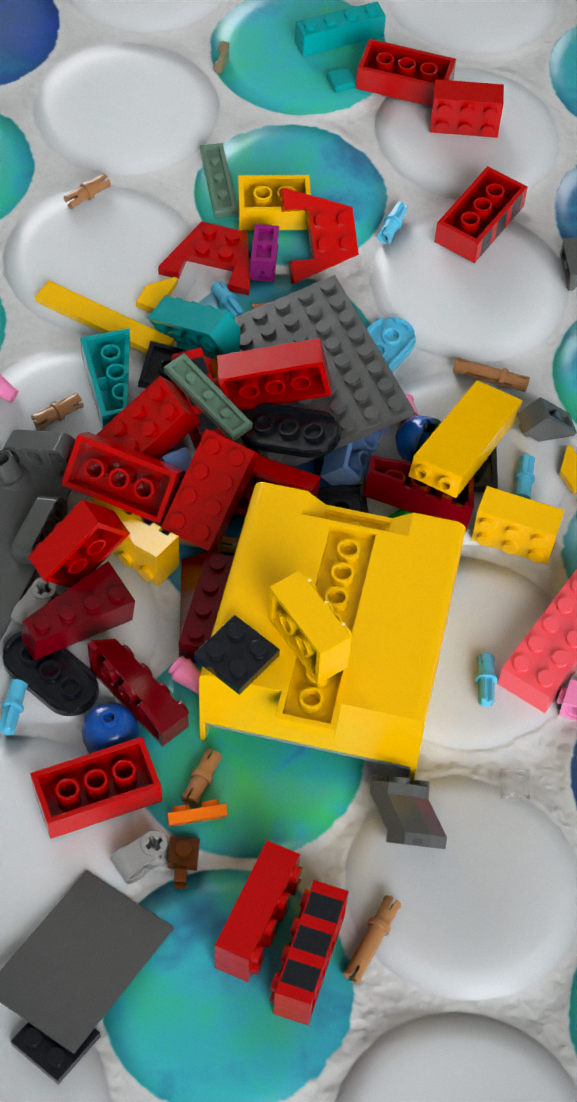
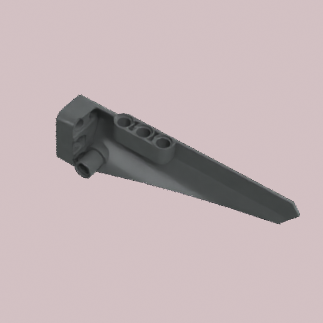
(29, 506)

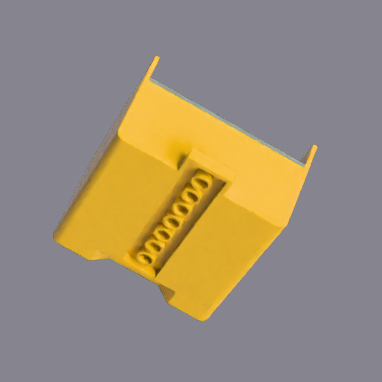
(384, 582)

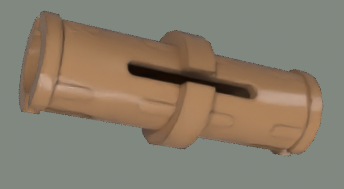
(87, 190)
(57, 411)
(201, 777)

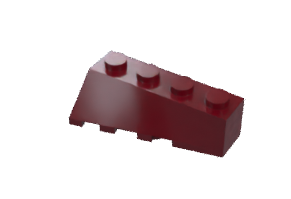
(202, 590)
(137, 689)

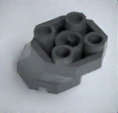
(407, 812)

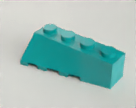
(340, 28)
(197, 325)
(107, 371)

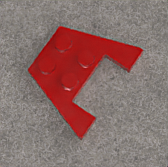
(329, 230)
(216, 248)

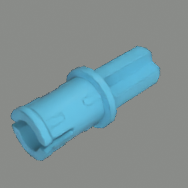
(392, 222)
(226, 299)
(525, 477)
(486, 680)
(12, 706)

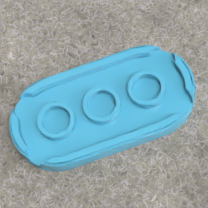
(394, 339)

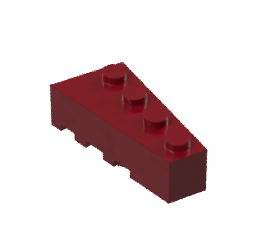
(389, 483)
(79, 613)

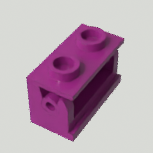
(264, 253)

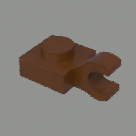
(182, 857)

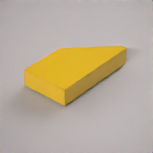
(155, 292)
(569, 469)

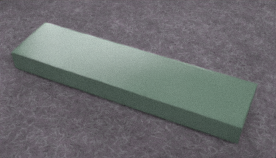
(218, 180)
(208, 397)

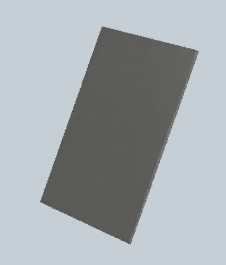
(80, 960)

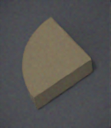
(221, 63)

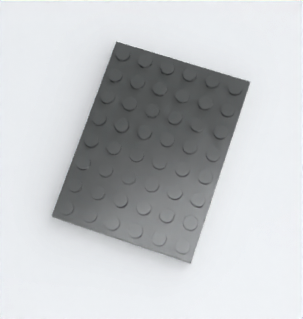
(361, 382)

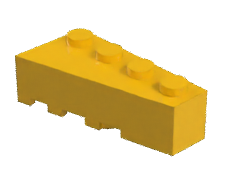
(146, 547)

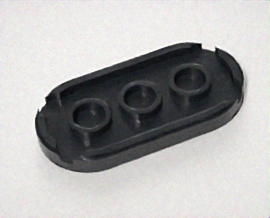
(292, 431)
(55, 679)

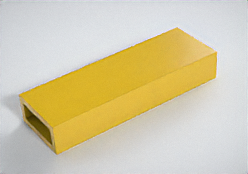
(465, 438)

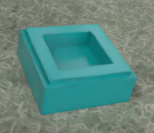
(341, 79)

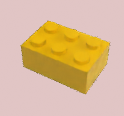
(261, 202)
(517, 525)
(309, 626)

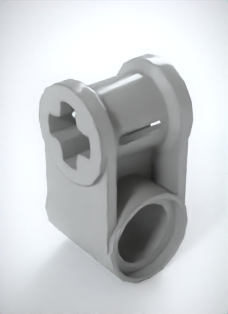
(37, 596)
(137, 858)

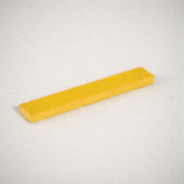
(98, 316)

